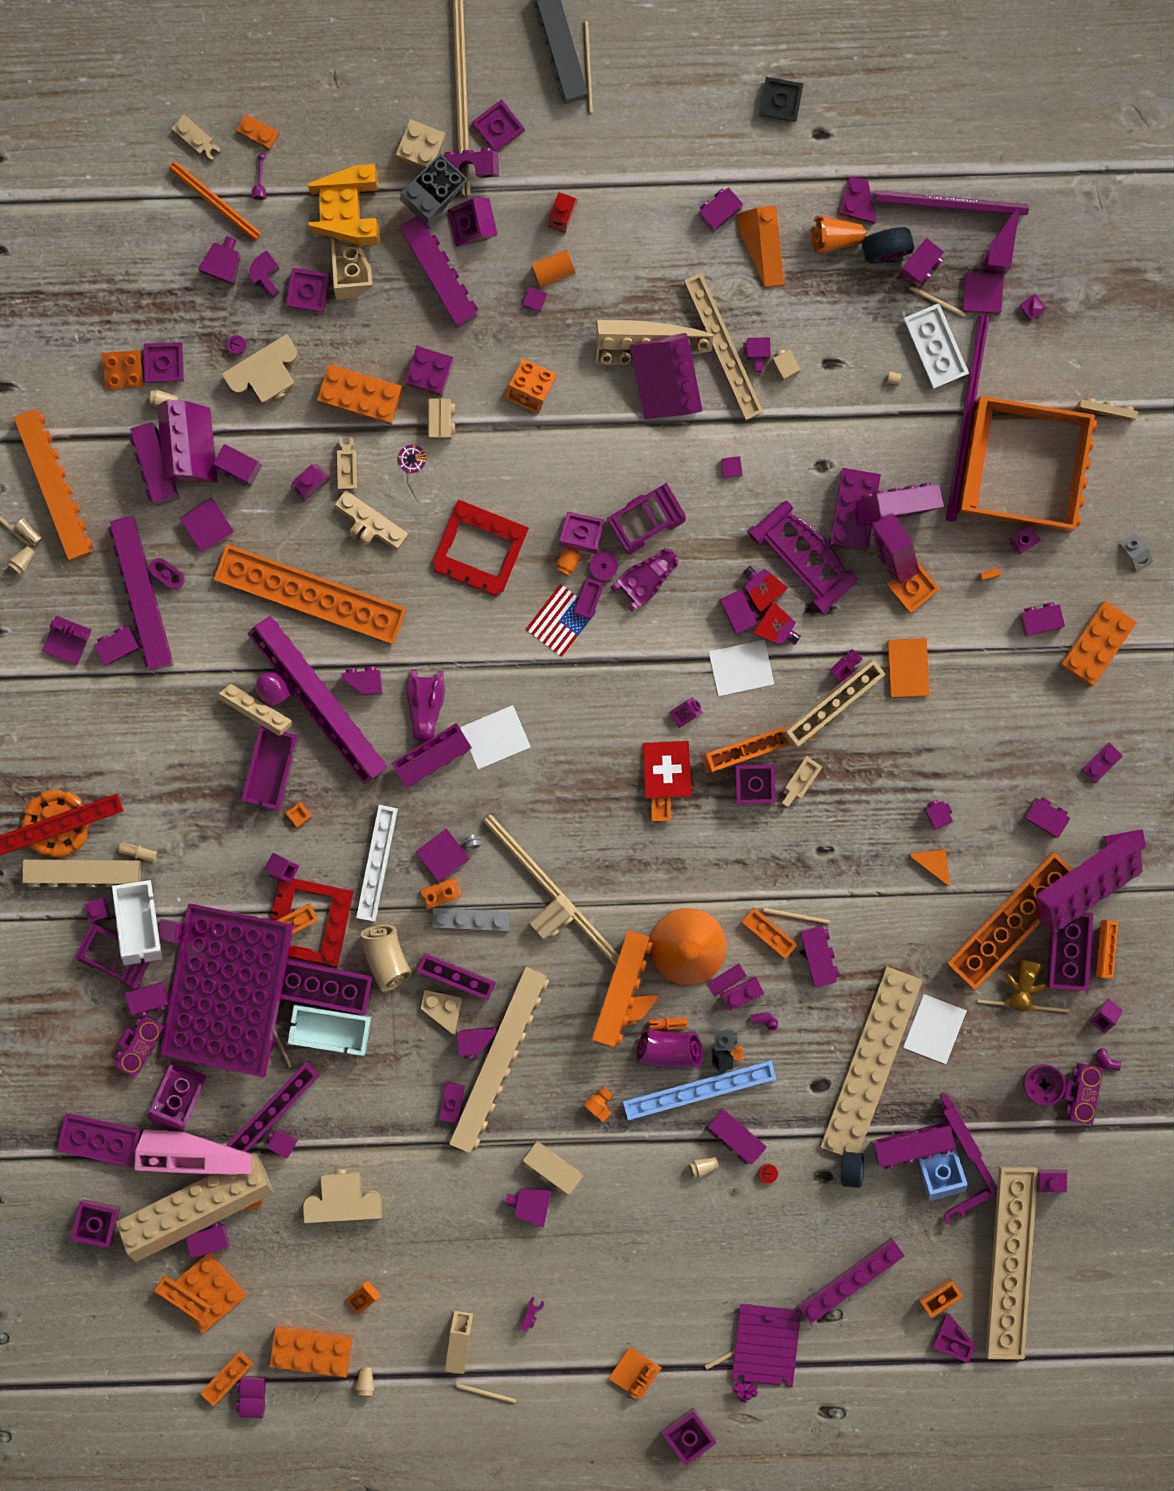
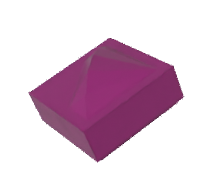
(1032, 307)

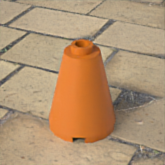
(835, 234)

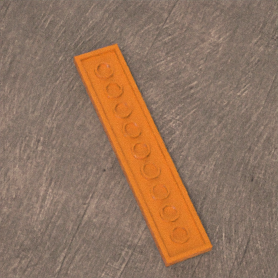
(310, 594)

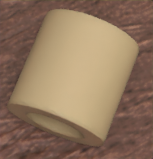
(894, 378)

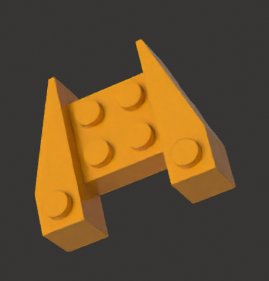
(341, 205)

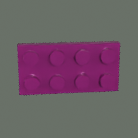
(99, 1140)

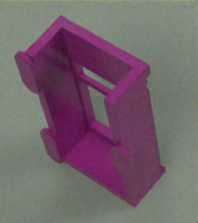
(667, 503)
(133, 972)

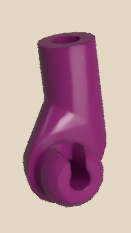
(765, 1018)

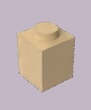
(785, 364)

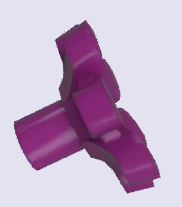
(745, 1391)

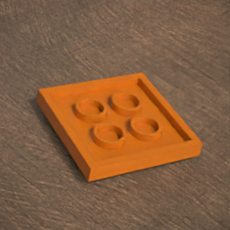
(213, 1285)

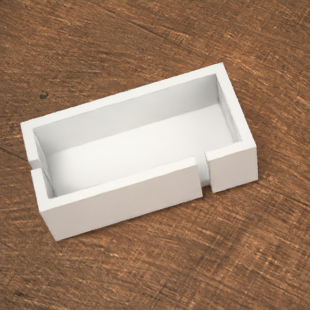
(137, 922)

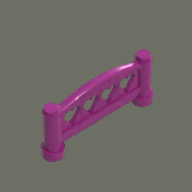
(826, 590)

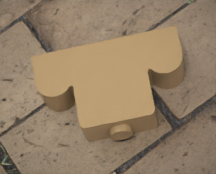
(265, 371)
(342, 1199)

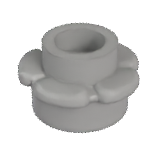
(472, 842)

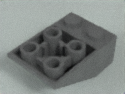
(433, 189)

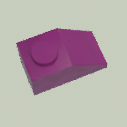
(170, 930)

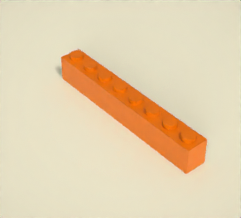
(53, 485)

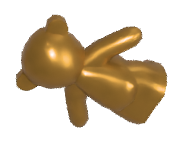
(1025, 987)

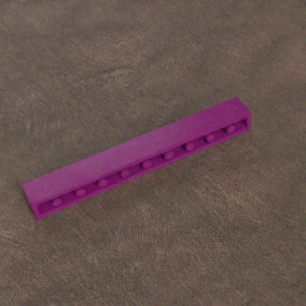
(317, 700)

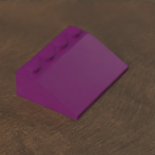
(666, 377)
(186, 442)

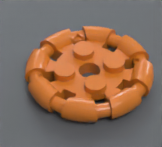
(34, 808)

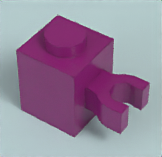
(757, 350)

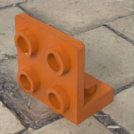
(530, 386)

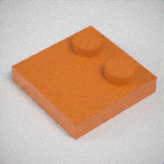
(914, 590)

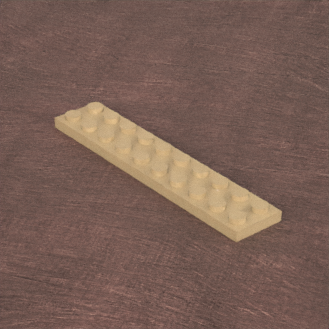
(871, 1062)
(1011, 1262)

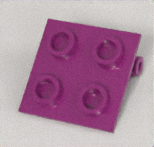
(66, 640)

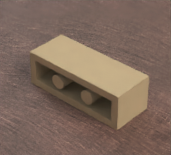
(552, 1168)

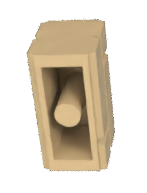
(440, 418)
(553, 916)

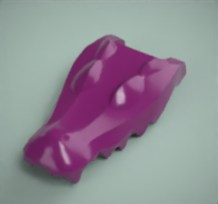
(644, 579)
(425, 701)

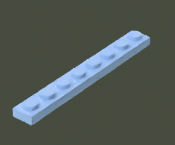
(699, 1090)

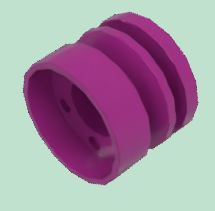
(1052, 1092)

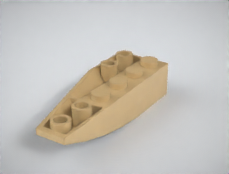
(616, 336)

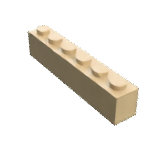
(833, 703)
(81, 871)

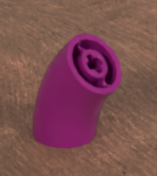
(669, 1049)

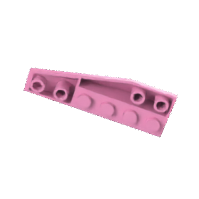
(188, 1154)

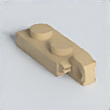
(801, 781)

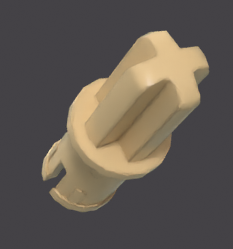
(137, 852)

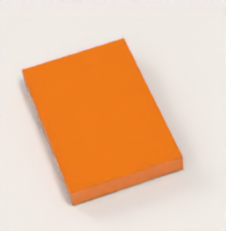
(908, 667)

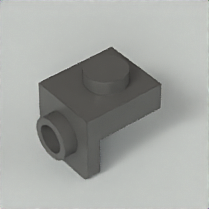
(725, 1039)

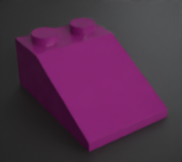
(1000, 253)
(176, 1097)

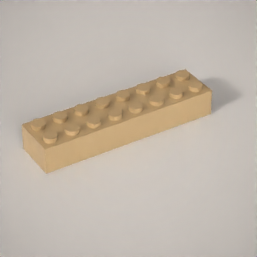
(192, 1210)

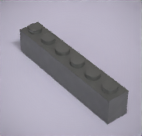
(561, 50)

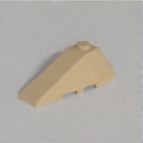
(350, 270)

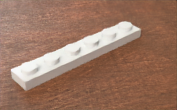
(377, 863)

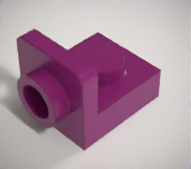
(686, 712)

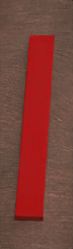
(60, 823)

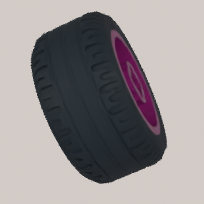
(887, 245)

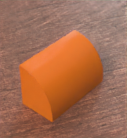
(553, 268)

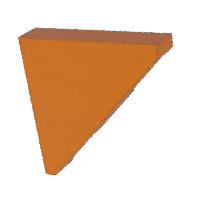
(934, 862)

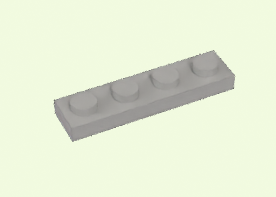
(471, 919)

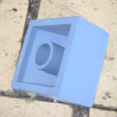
(942, 1175)

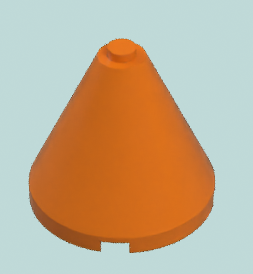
(688, 946)

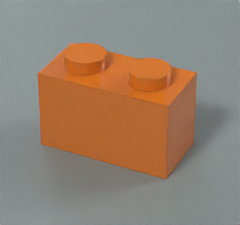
(940, 1297)

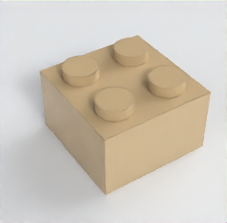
(420, 145)

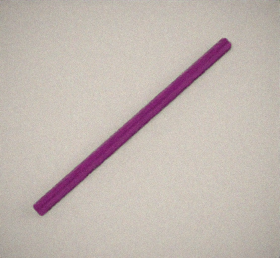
(967, 418)

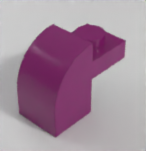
(261, 269)

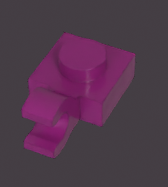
(844, 667)
(529, 1319)

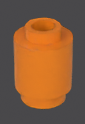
(568, 561)

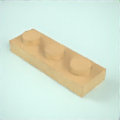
(1108, 409)

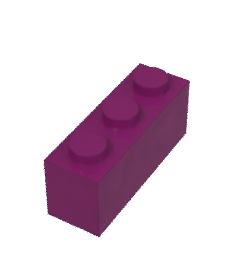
(819, 956)
(736, 1137)

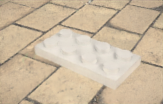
(936, 346)

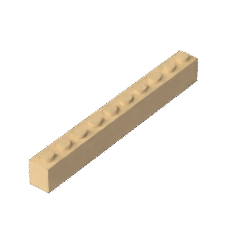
(498, 1059)

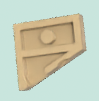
(442, 1008)

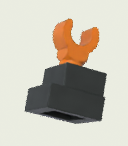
(723, 1060)

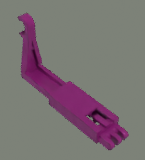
(974, 1155)

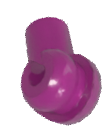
(1106, 1062)

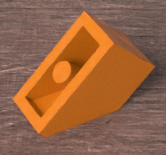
(641, 1007)

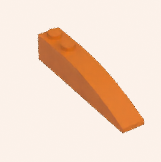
(745, 750)

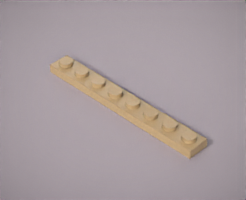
(723, 346)

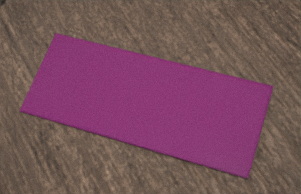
(726, 979)

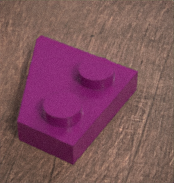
(858, 201)
(953, 1340)

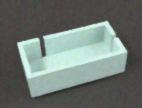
(329, 1029)

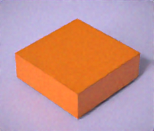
(989, 574)
(298, 814)

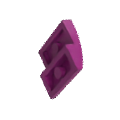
(206, 524)

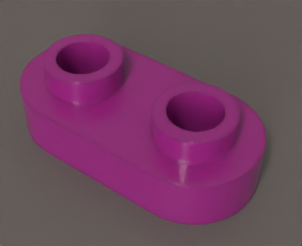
(167, 573)

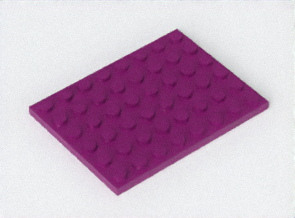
(226, 990)

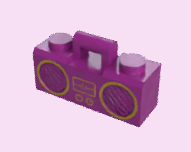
(144, 1040)
(1087, 1083)

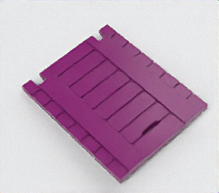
(766, 1344)

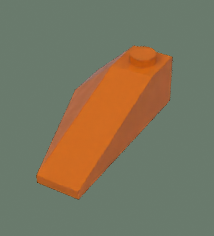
(761, 237)

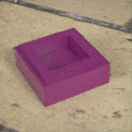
(535, 299)
(731, 467)

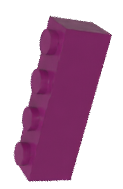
(431, 755)
(456, 976)

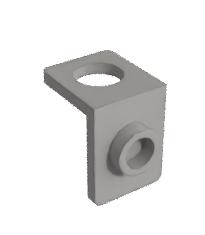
(1136, 549)

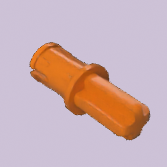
(668, 1023)

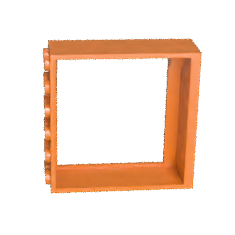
(977, 450)

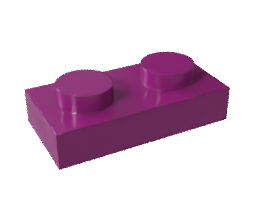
(1102, 762)

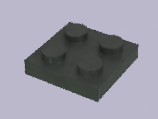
(781, 99)

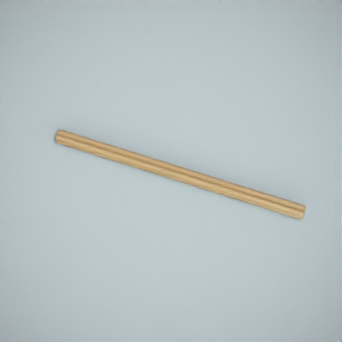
(461, 93)
(550, 887)

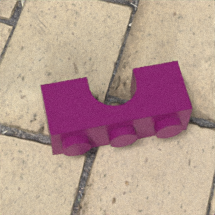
(485, 161)

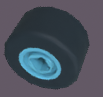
(852, 1169)

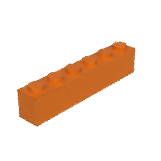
(621, 990)

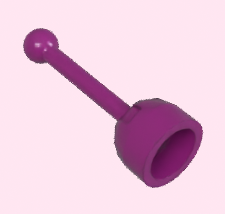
(258, 191)

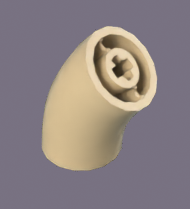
(385, 956)

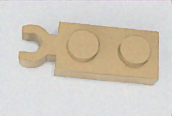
(195, 136)
(347, 466)

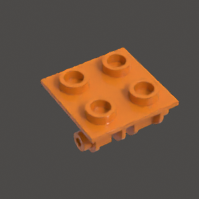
(122, 369)
(635, 1373)

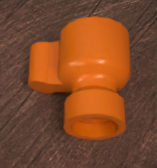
(597, 1105)

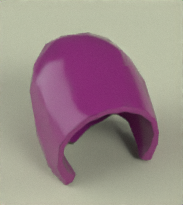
(272, 688)

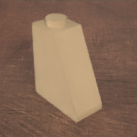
(458, 1342)

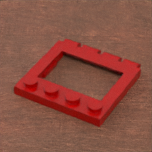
(489, 522)
(336, 921)

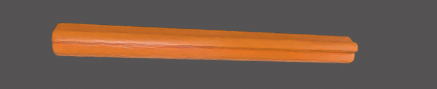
(215, 201)

